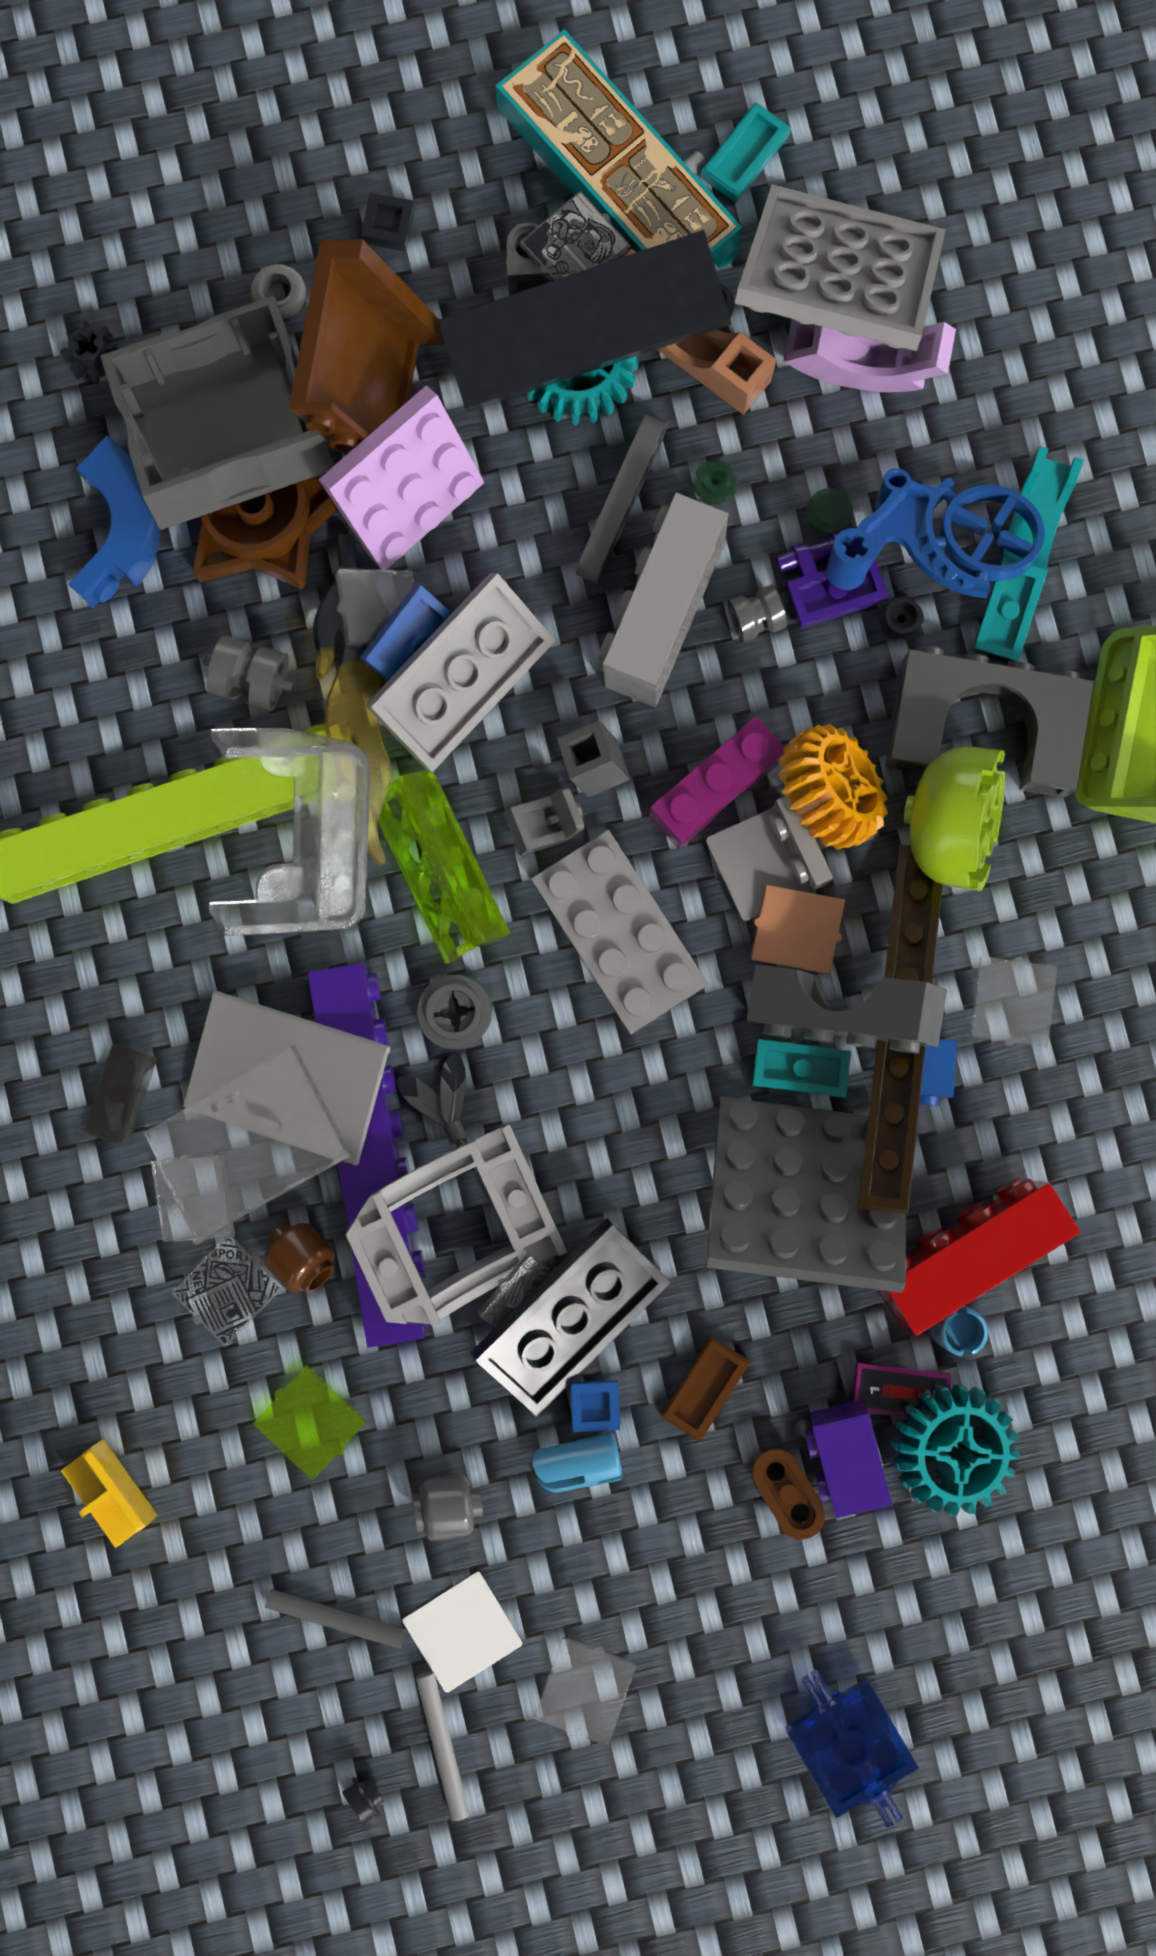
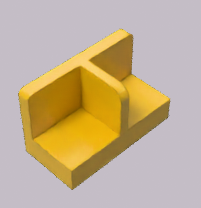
(109, 1493)

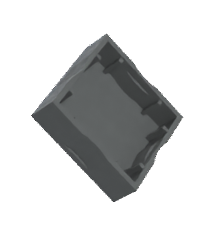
(214, 413)

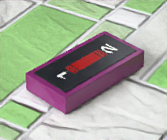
(892, 1387)

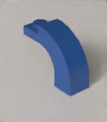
(133, 530)

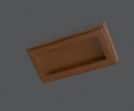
(705, 1388)

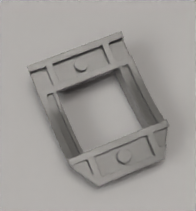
(516, 1200)

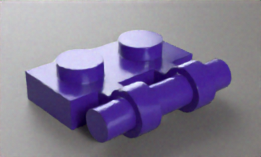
(813, 595)

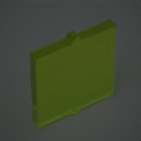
(309, 1422)

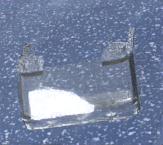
(330, 834)

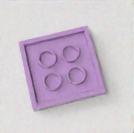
(403, 479)

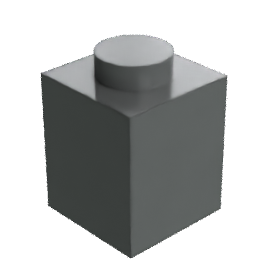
(593, 759)

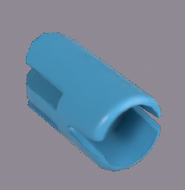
(961, 1332)
(578, 1464)

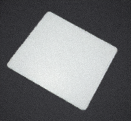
(462, 1632)

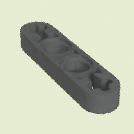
(621, 499)

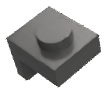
(545, 821)

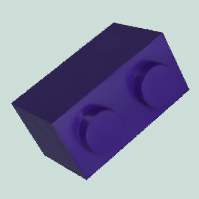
(849, 1458)

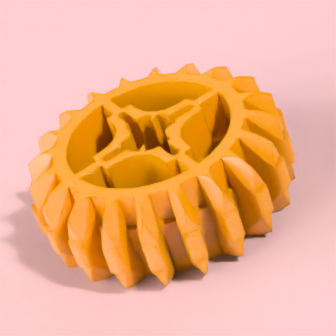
(832, 786)

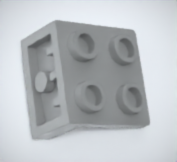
(770, 852)

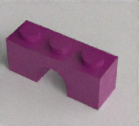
(716, 782)

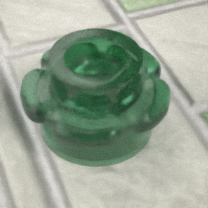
(715, 493)

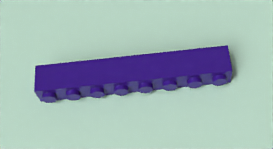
(345, 1001)

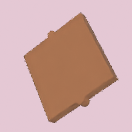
(797, 929)

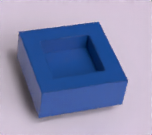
(595, 1406)

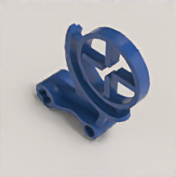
(905, 517)

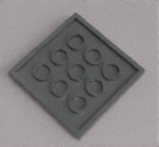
(792, 1199)

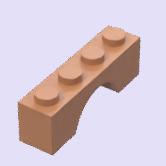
(725, 364)

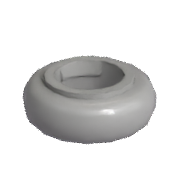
(280, 274)

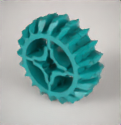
(601, 392)
(957, 1485)

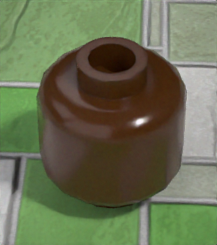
(299, 1258)

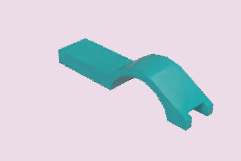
(1015, 600)

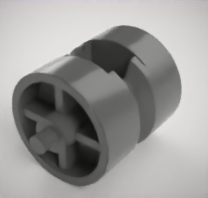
(248, 673)

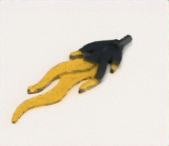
(350, 691)

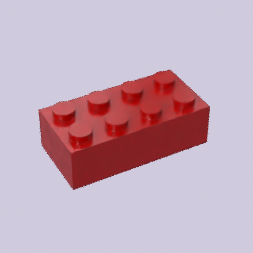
(979, 1252)

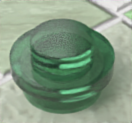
(829, 511)

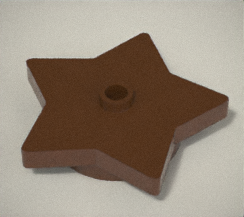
(264, 534)

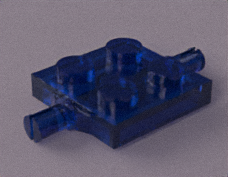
(851, 1748)

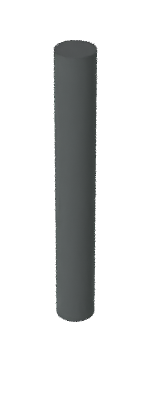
(335, 1619)

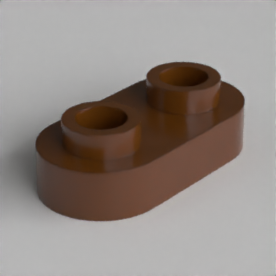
(787, 1491)

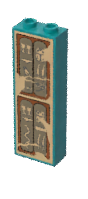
(610, 151)

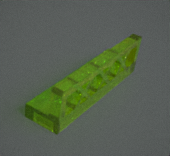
(445, 860)

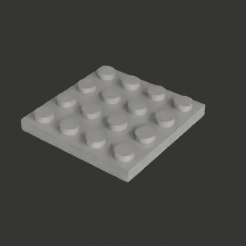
(842, 268)

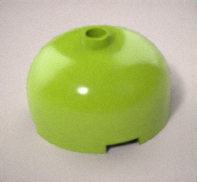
(957, 816)

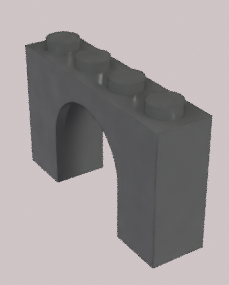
(1050, 705)

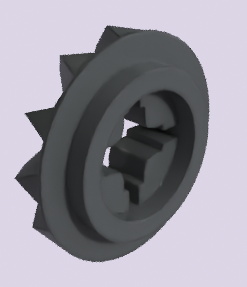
(437, 998)

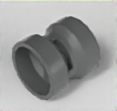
(757, 613)

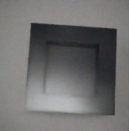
(388, 221)

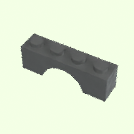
(896, 1012)

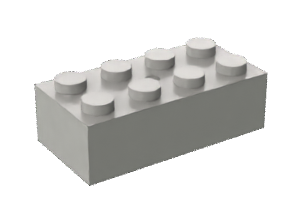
(664, 599)

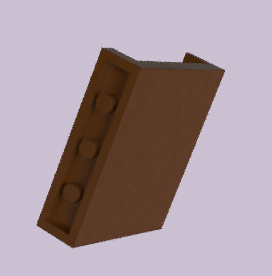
(357, 344)

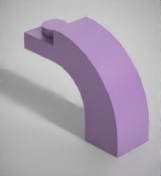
(867, 362)

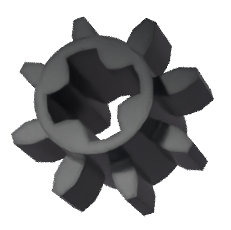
(81, 343)

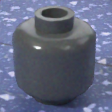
(446, 1507)

